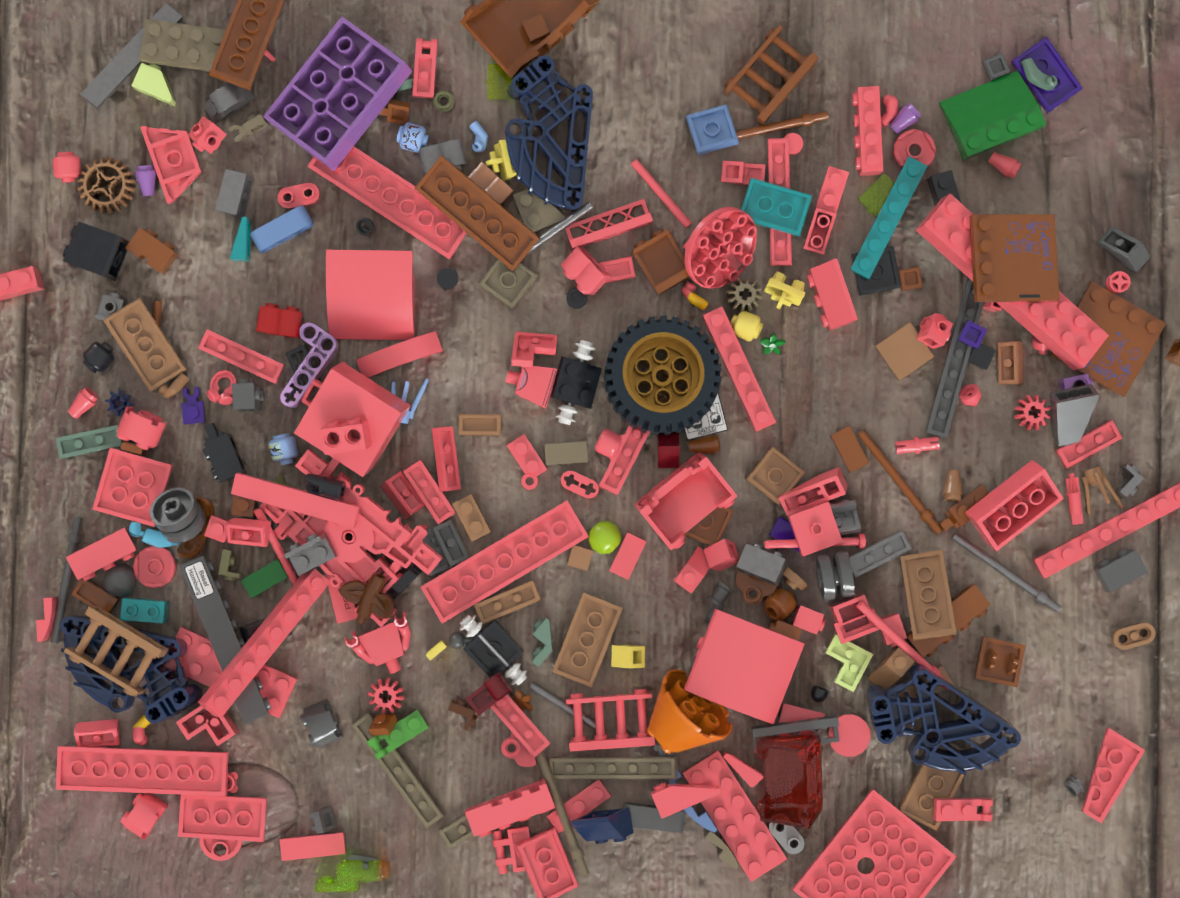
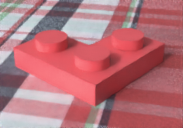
(528, 344)

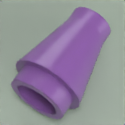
(905, 118)
(146, 179)

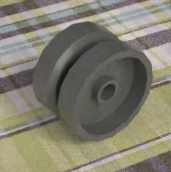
(177, 515)
(834, 575)

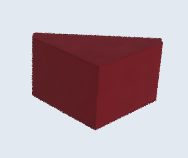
(668, 450)

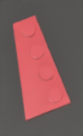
(1112, 770)

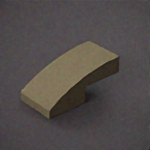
(725, 852)

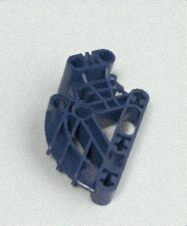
(539, 88)
(167, 694)
(892, 712)

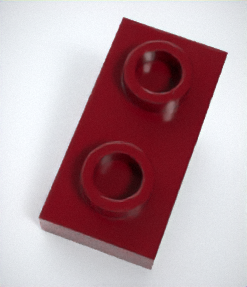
(489, 693)

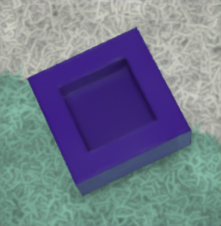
(972, 334)

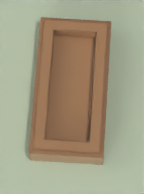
(479, 424)

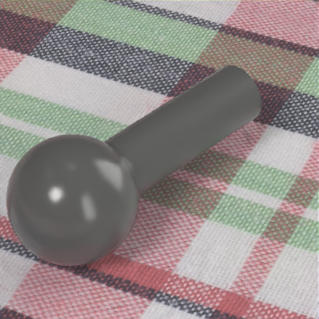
(458, 640)

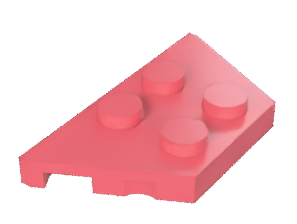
(172, 159)

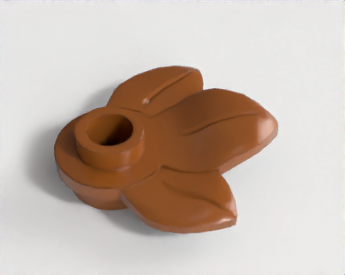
(748, 583)

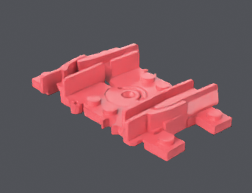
(371, 533)

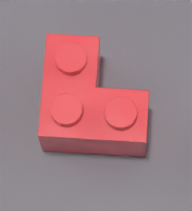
(200, 719)

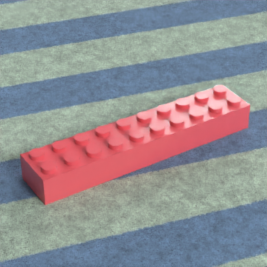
(1055, 324)

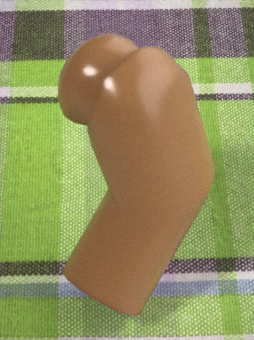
(174, 388)

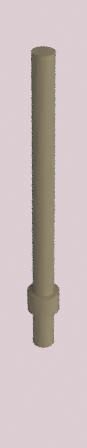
(577, 853)

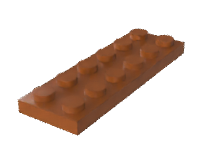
(245, 41)
(477, 213)

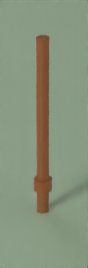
(806, 120)
(925, 514)

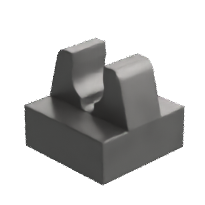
(323, 820)

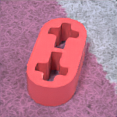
(577, 489)

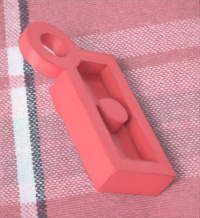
(527, 460)

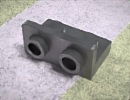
(311, 554)

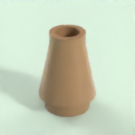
(952, 489)

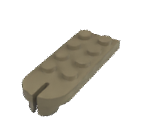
(180, 45)

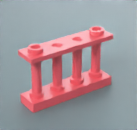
(622, 738)

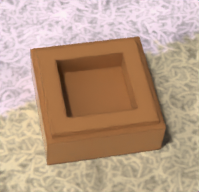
(580, 558)

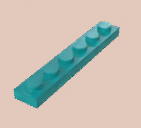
(888, 217)

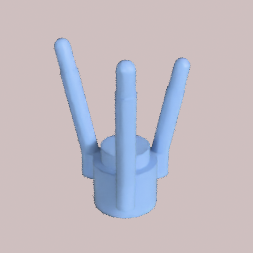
(410, 413)

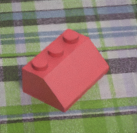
(831, 295)

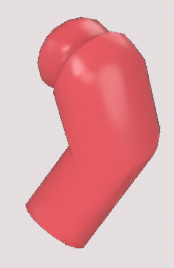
(891, 104)

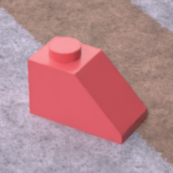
(693, 571)

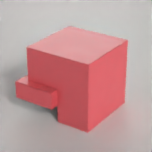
(849, 620)

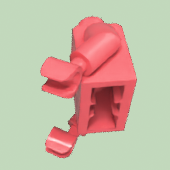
(383, 644)

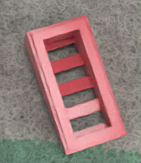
(747, 772)

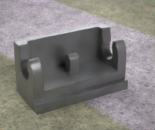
(234, 193)

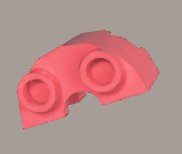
(144, 814)

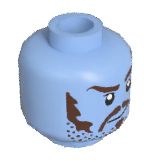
(412, 137)

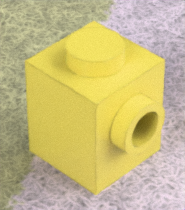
(628, 656)

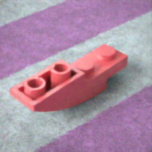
(825, 210)

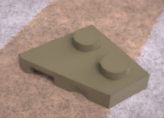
(535, 213)

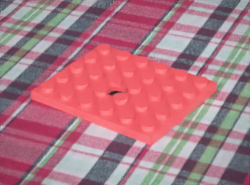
(902, 853)

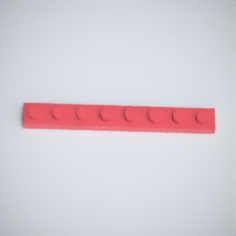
(1108, 531)

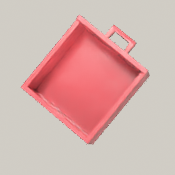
(347, 396)

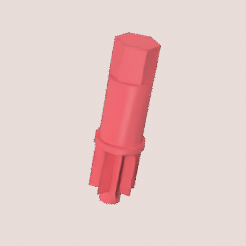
(1074, 499)

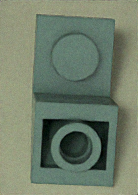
(543, 633)

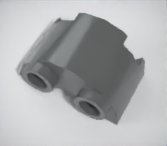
(321, 724)

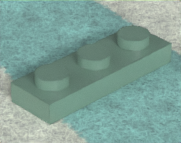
(88, 442)

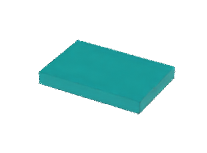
(776, 206)

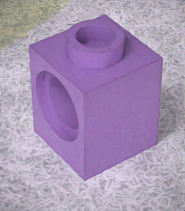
(1067, 383)

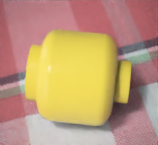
(746, 326)

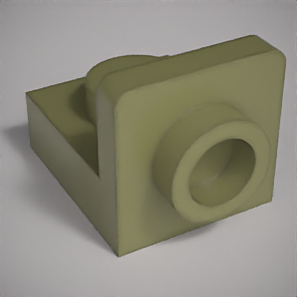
(227, 561)

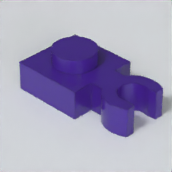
(193, 410)

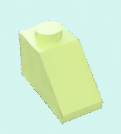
(153, 83)

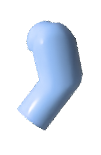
(481, 138)

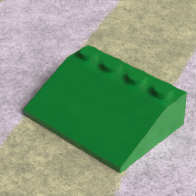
(992, 115)

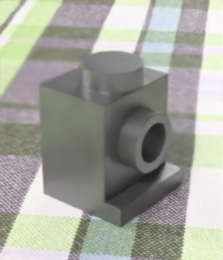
(115, 299)

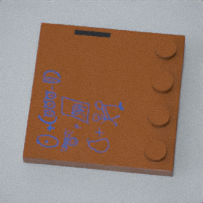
(1014, 258)
(1129, 341)

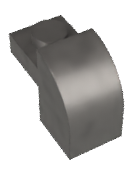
(225, 100)

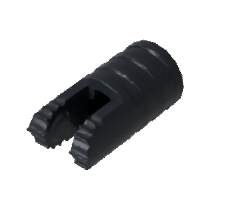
(325, 486)

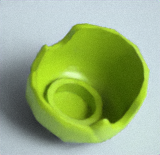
(604, 537)

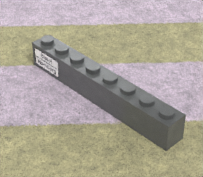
(222, 632)

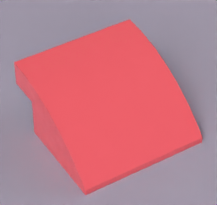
(370, 294)
(744, 666)

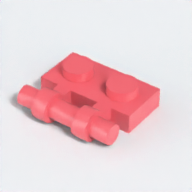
(515, 836)

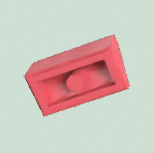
(402, 495)
(248, 532)
(97, 733)

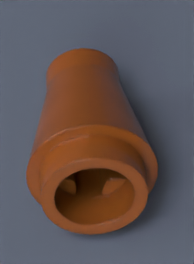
(708, 444)

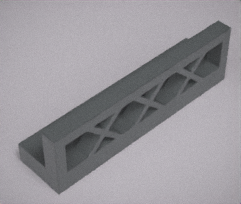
(798, 726)

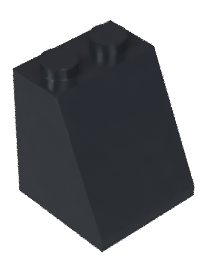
(96, 251)

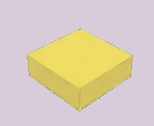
(436, 649)

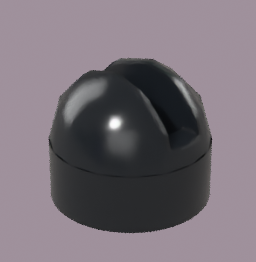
(362, 229)
(818, 693)

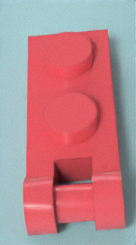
(425, 68)
(962, 809)

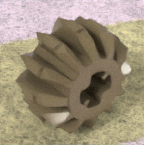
(739, 289)

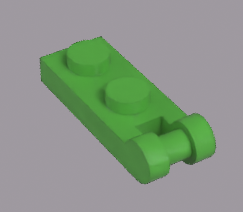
(401, 733)

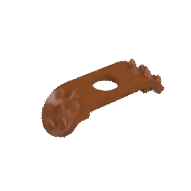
(193, 547)

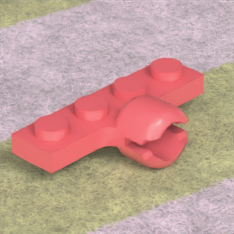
(622, 452)

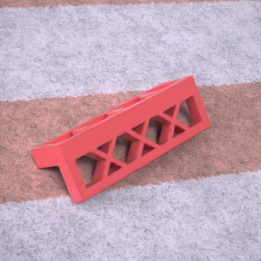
(613, 229)

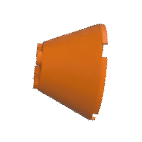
(685, 719)

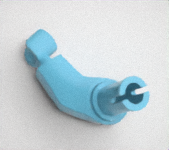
(150, 536)

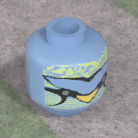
(283, 448)

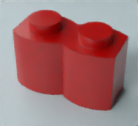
(279, 321)

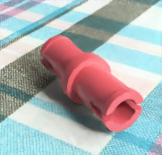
(917, 445)

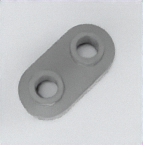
(785, 836)

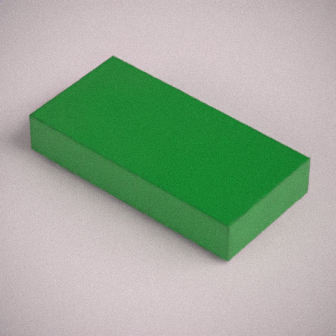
(264, 578)

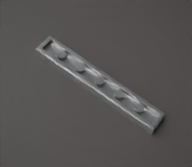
(123, 64)

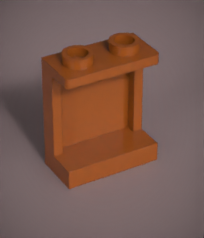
(661, 261)

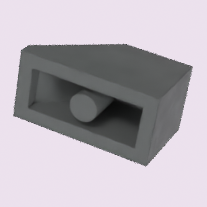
(1124, 249)

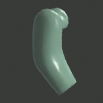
(1036, 77)

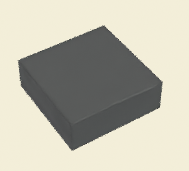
(996, 66)

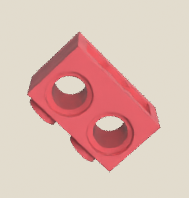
(347, 441)

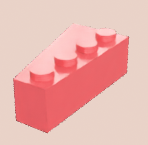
(510, 808)

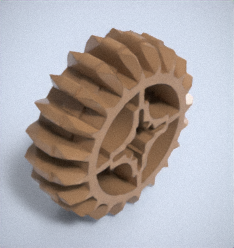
(115, 201)

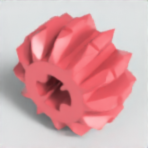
(1035, 405)
(380, 700)

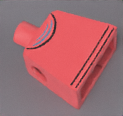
(533, 383)

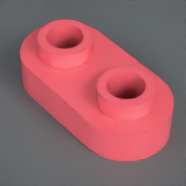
(298, 195)

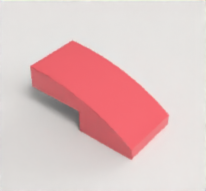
(741, 173)
(45, 626)

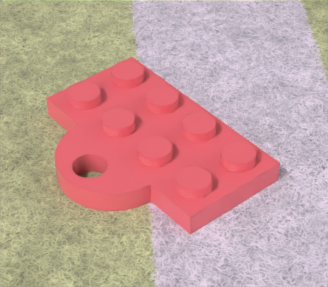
(222, 821)

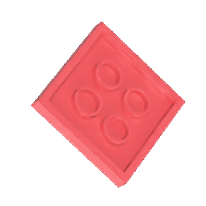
(131, 486)

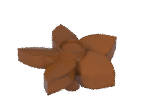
(522, 701)

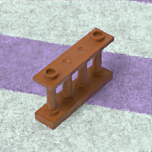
(791, 79)

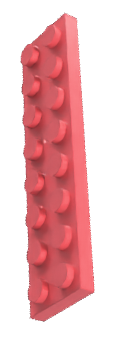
(394, 200)
(504, 561)
(142, 770)

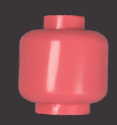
(66, 166)

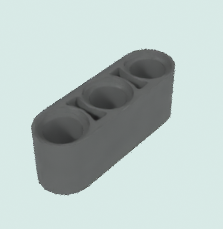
(648, 817)

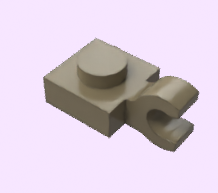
(253, 124)

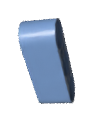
(282, 229)

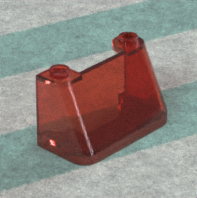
(791, 779)

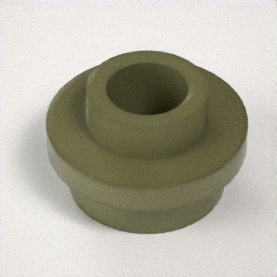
(440, 95)

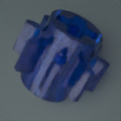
(116, 397)

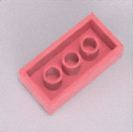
(1014, 505)

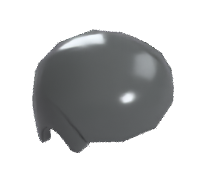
(120, 580)

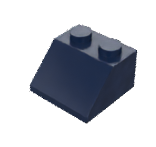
(605, 825)

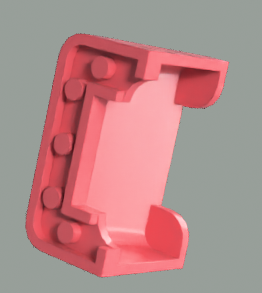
(684, 499)

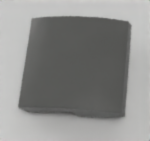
(448, 544)

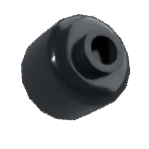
(98, 356)

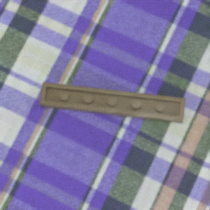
(613, 767)
(402, 776)

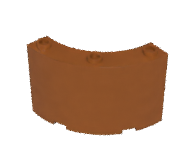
(501, 33)

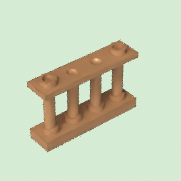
(134, 639)

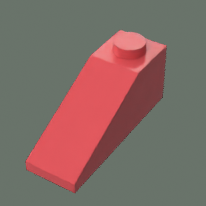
(814, 491)
(676, 797)

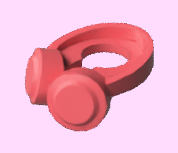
(227, 396)

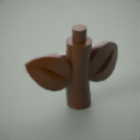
(368, 597)

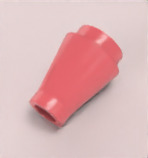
(1006, 165)
(84, 401)

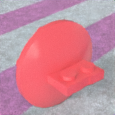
(720, 247)

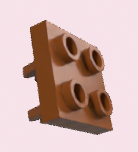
(999, 661)

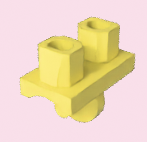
(501, 162)
(784, 293)

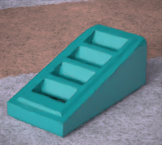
(242, 244)

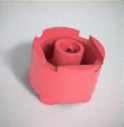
(141, 427)

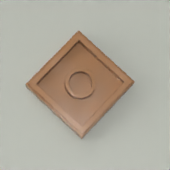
(903, 351)
(775, 475)

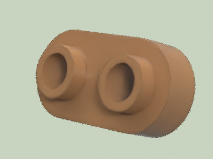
(1132, 636)

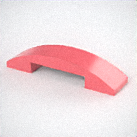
(399, 354)

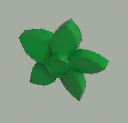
(772, 344)

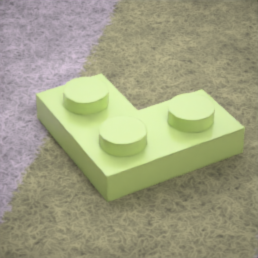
(854, 662)

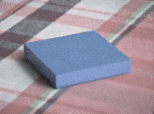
(712, 129)

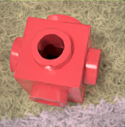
(206, 135)
(934, 330)

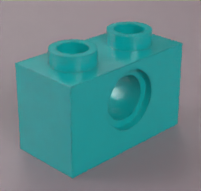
(145, 610)

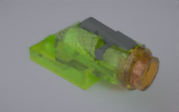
(352, 871)

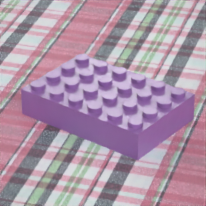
(337, 93)

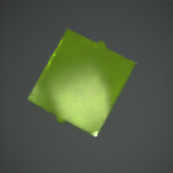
(498, 82)
(876, 194)

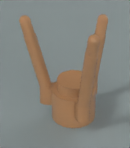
(1097, 477)

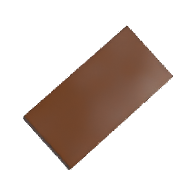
(849, 449)
(94, 595)

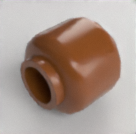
(780, 604)

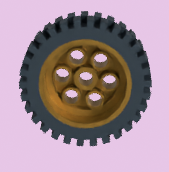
(679, 344)

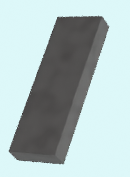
(879, 553)

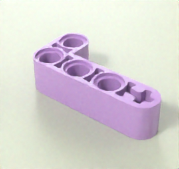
(306, 368)

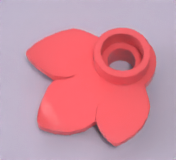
(520, 755)

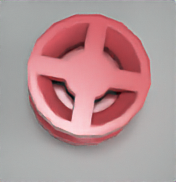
(1122, 282)

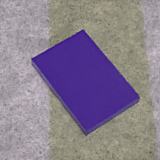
(1049, 63)

